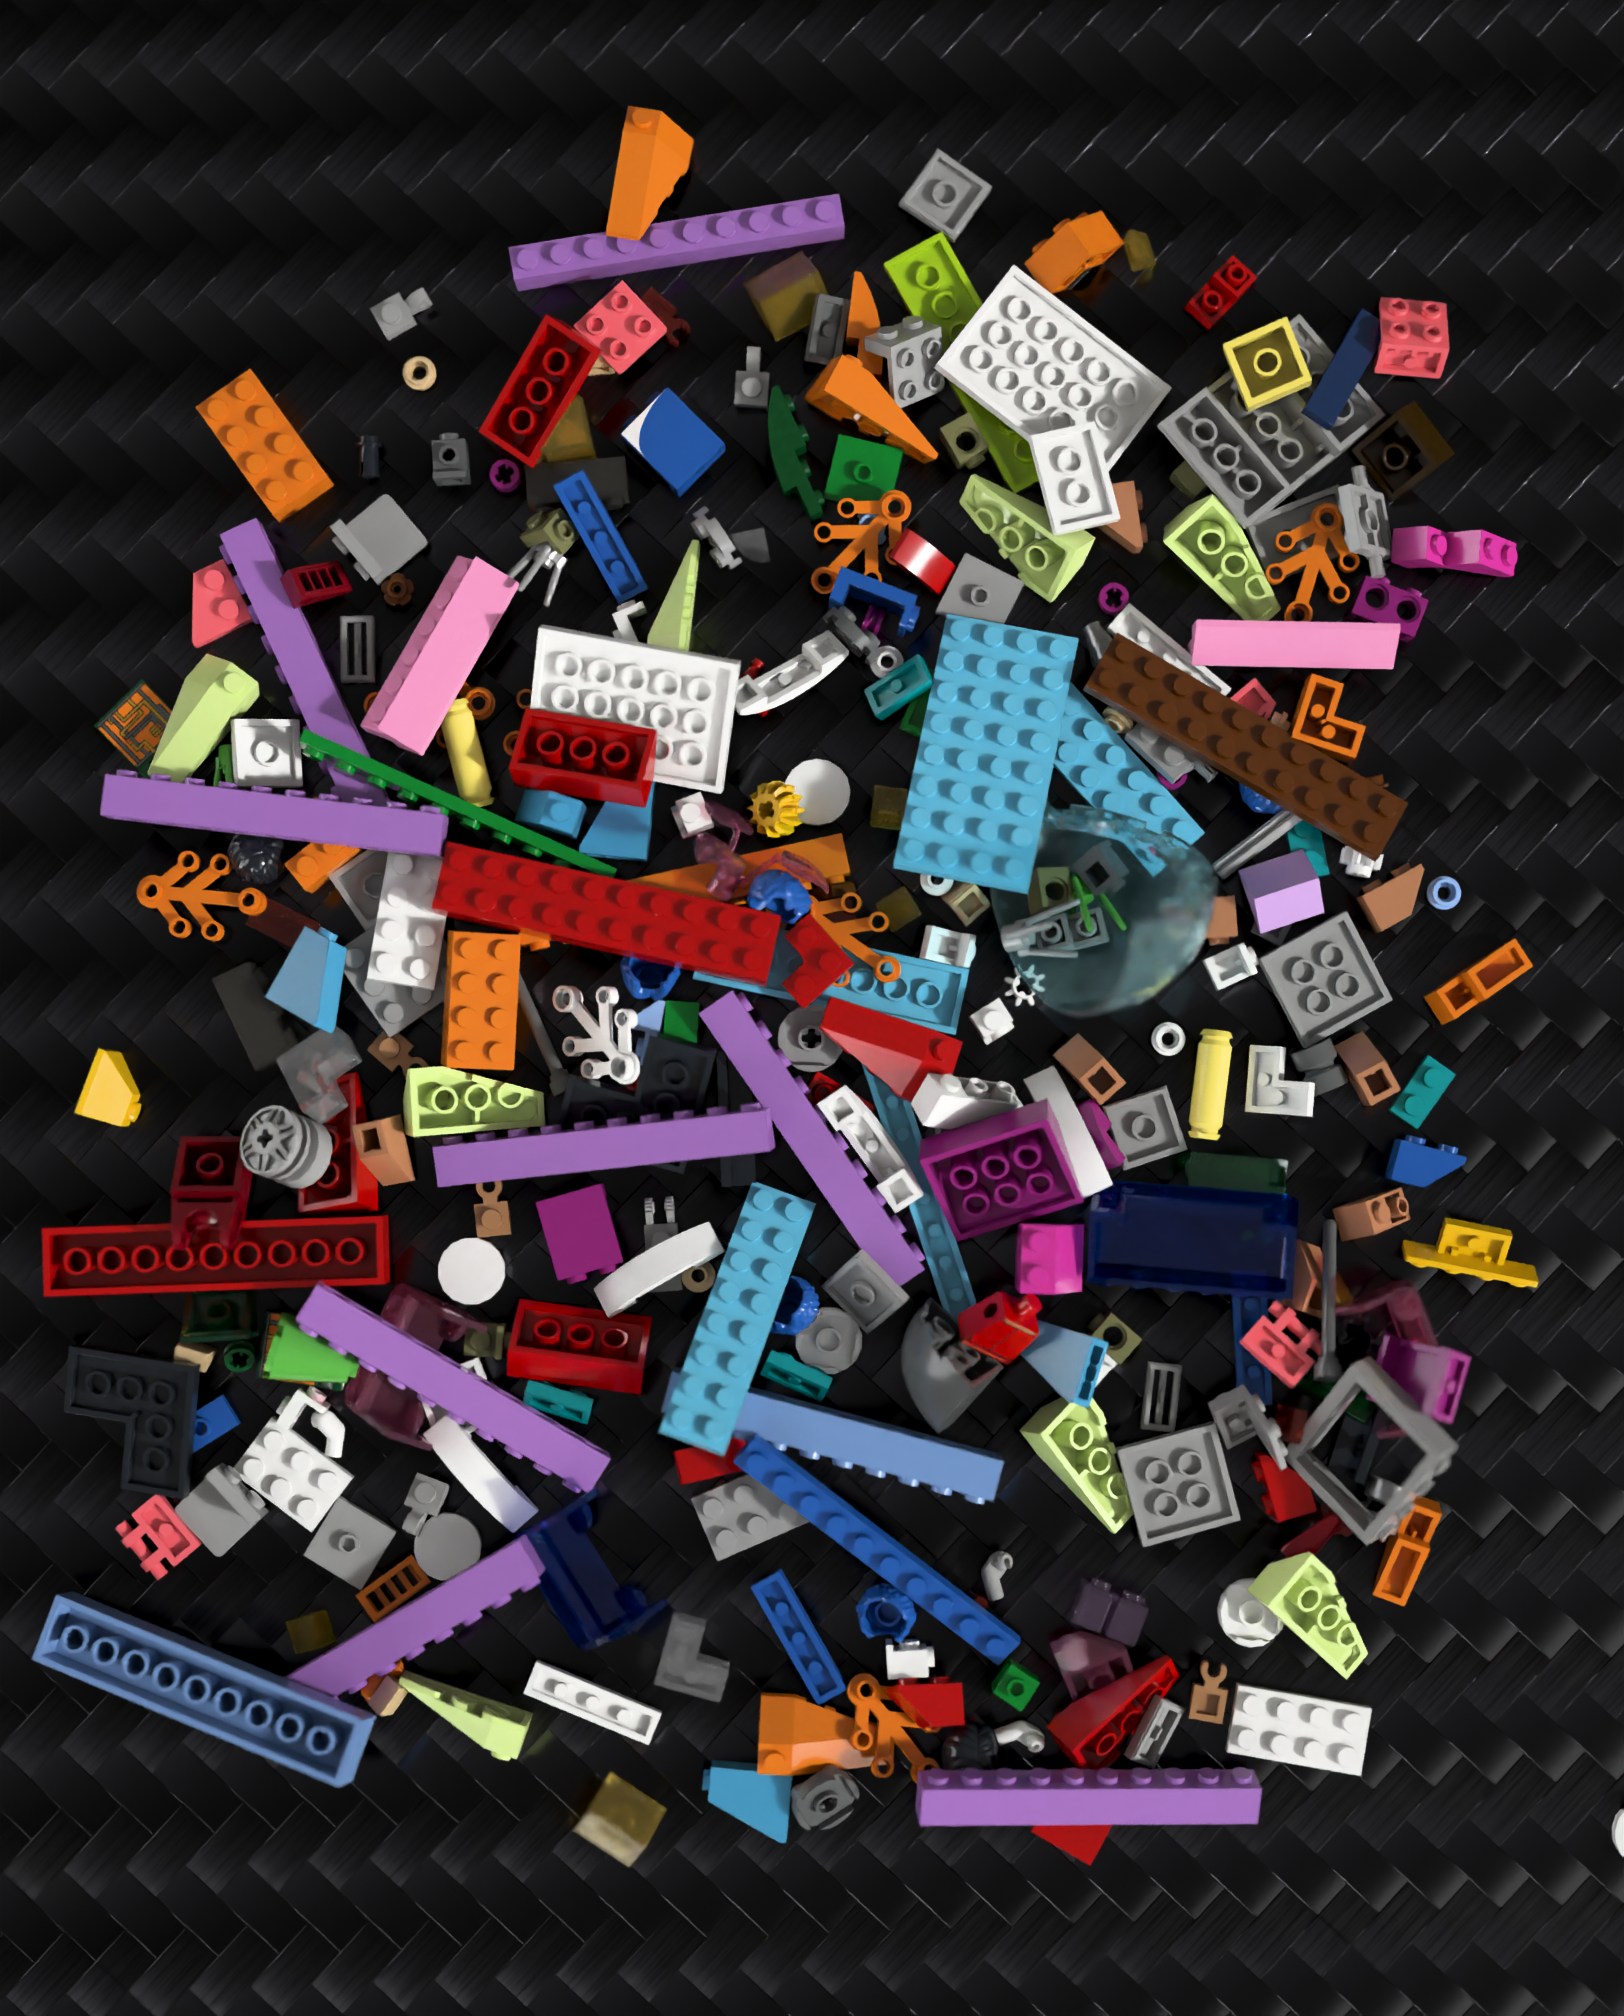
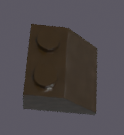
(1402, 451)

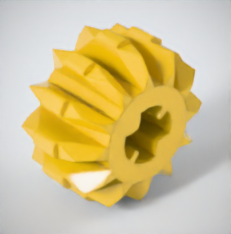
(775, 809)

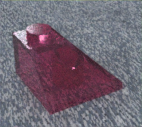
(1089, 1662)

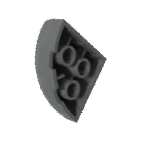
(941, 1369)

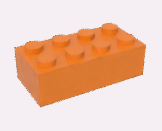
(264, 446)
(480, 1000)

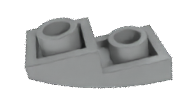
(1071, 933)

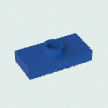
(213, 1422)

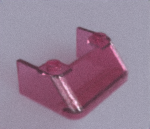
(1409, 1320)
(380, 1402)

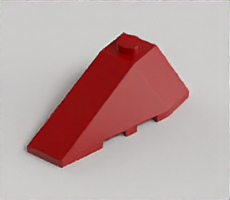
(889, 1046)
(1099, 1723)

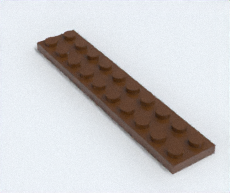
(1246, 747)

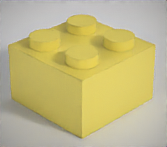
(1267, 364)

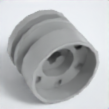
(286, 1147)

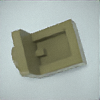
(550, 527)

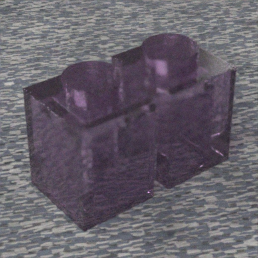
(1124, 1617)

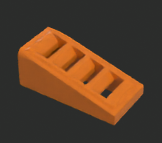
(369, 1606)

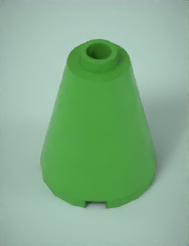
(306, 1358)

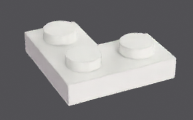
(1268, 1090)

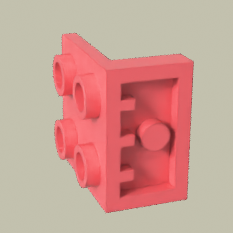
(621, 327)
(1412, 338)

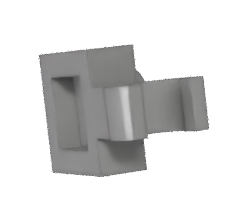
(396, 314)
(752, 385)
(425, 1499)

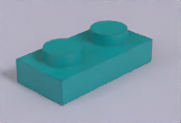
(899, 687)
(1309, 839)
(1421, 1092)
(797, 1376)
(547, 1398)

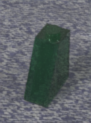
(1236, 1172)

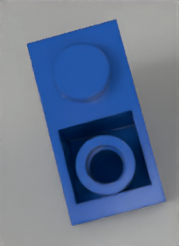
(1419, 1164)

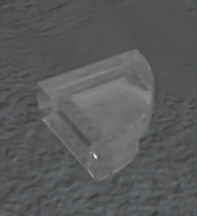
(752, 545)

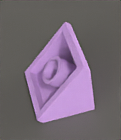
(1282, 891)

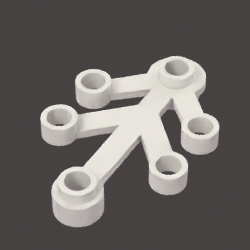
(623, 1063)

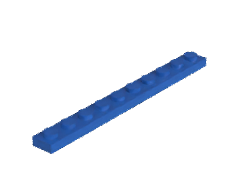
(876, 1549)

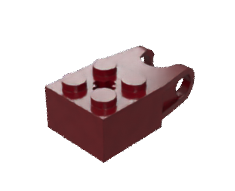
(209, 1189)

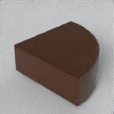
(836, 890)

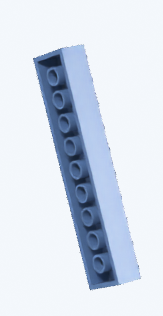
(865, 1442)
(204, 1688)

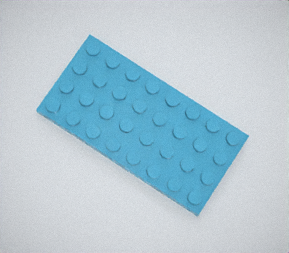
(986, 754)

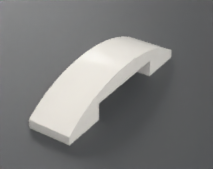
(791, 678)
(874, 1147)
(1081, 1148)
(657, 1266)
(479, 1474)

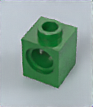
(682, 1020)
(1015, 1684)

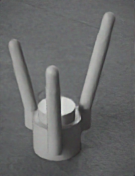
(544, 556)
(1022, 934)

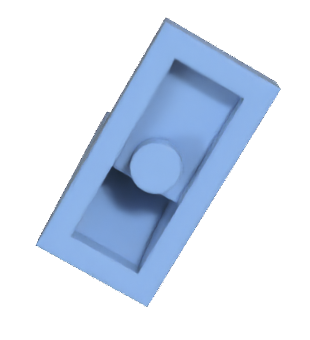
(649, 1020)

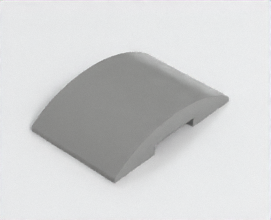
(1271, 451)

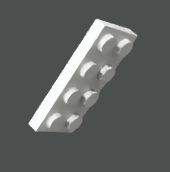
(407, 929)
(1298, 1729)

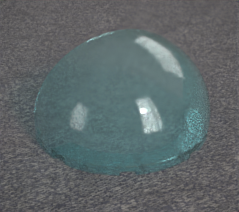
(1162, 905)

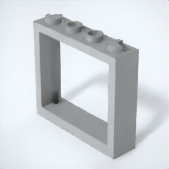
(1407, 1414)

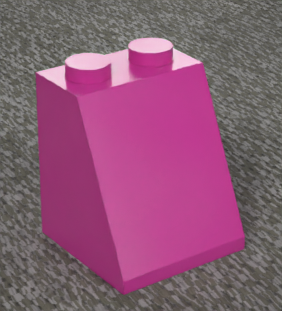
(1049, 1258)

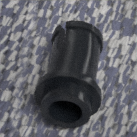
(368, 450)

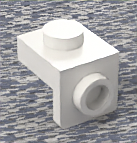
(626, 612)
(948, 947)
(1231, 965)
(291, 1408)

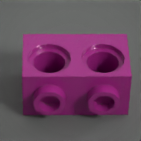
(1389, 598)

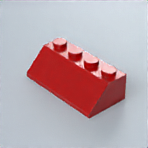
(540, 389)
(584, 757)
(579, 1346)

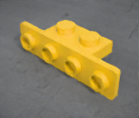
(1473, 1251)

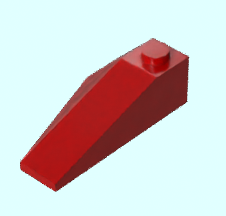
(347, 1183)

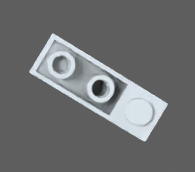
(958, 1101)

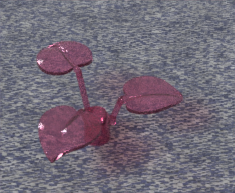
(731, 865)

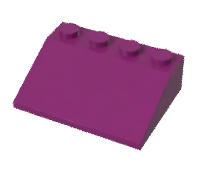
(1000, 1170)

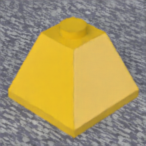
(110, 1091)

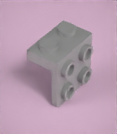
(911, 355)
(379, 539)
(1242, 1416)
(221, 1509)

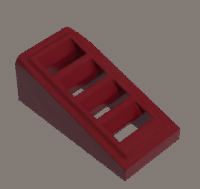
(296, 591)
(1313, 1538)

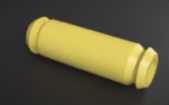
(466, 754)
(1210, 1084)

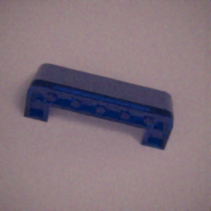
(1193, 1239)

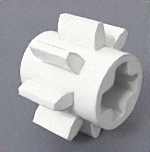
(1358, 864)
(1019, 995)

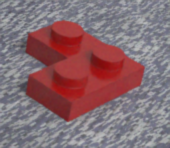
(823, 963)

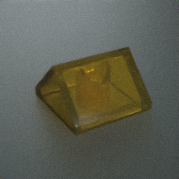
(786, 294)
(571, 436)
(620, 1820)

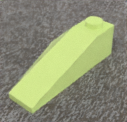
(1026, 536)
(1220, 554)
(675, 616)
(202, 716)
(459, 1102)
(1080, 1454)
(1308, 1603)
(482, 1719)

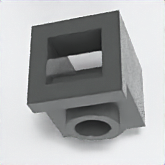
(454, 471)
(1101, 869)

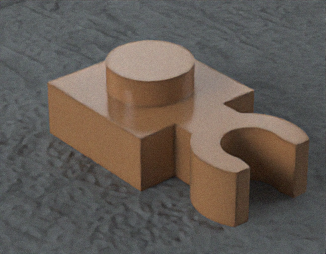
(395, 1052)
(492, 1215)
(1208, 1699)

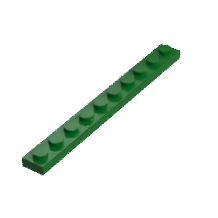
(470, 815)

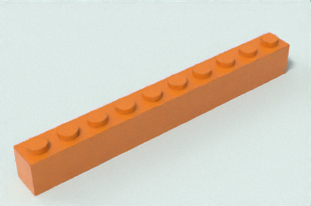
(825, 853)

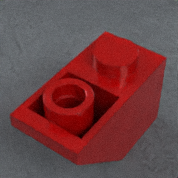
(1285, 1489)
(930, 1704)

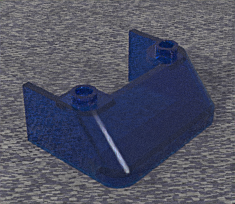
(578, 1580)

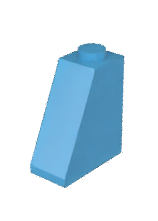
(552, 813)
(621, 831)
(312, 978)
(1067, 1361)
(750, 1796)

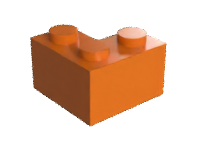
(1072, 250)
(1318, 726)
(318, 861)

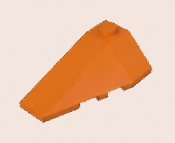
(648, 166)
(855, 394)
(807, 1737)

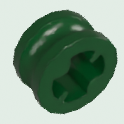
(235, 1363)

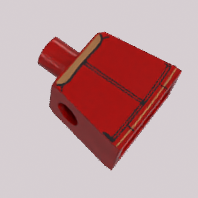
(1000, 1325)

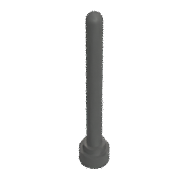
(559, 1076)
(1328, 1365)

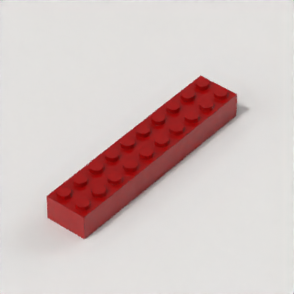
(606, 914)
(264, 1257)

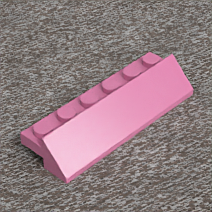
(1294, 644)
(440, 654)

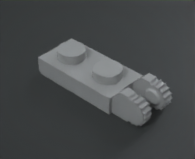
(658, 1233)

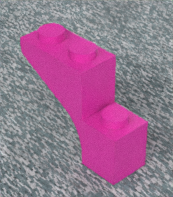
(1462, 550)

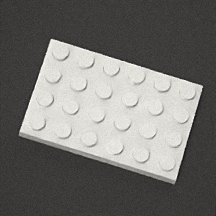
(1050, 368)
(645, 686)

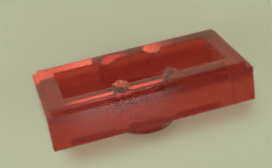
(281, 923)
(1290, 1422)

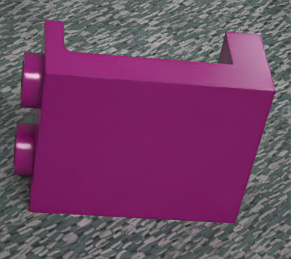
(580, 1233)
(1426, 1374)

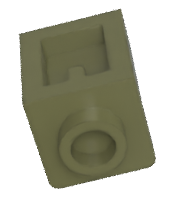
(489, 1344)

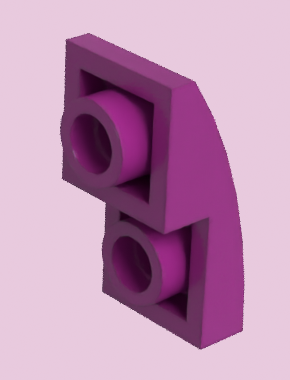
(1098, 1125)

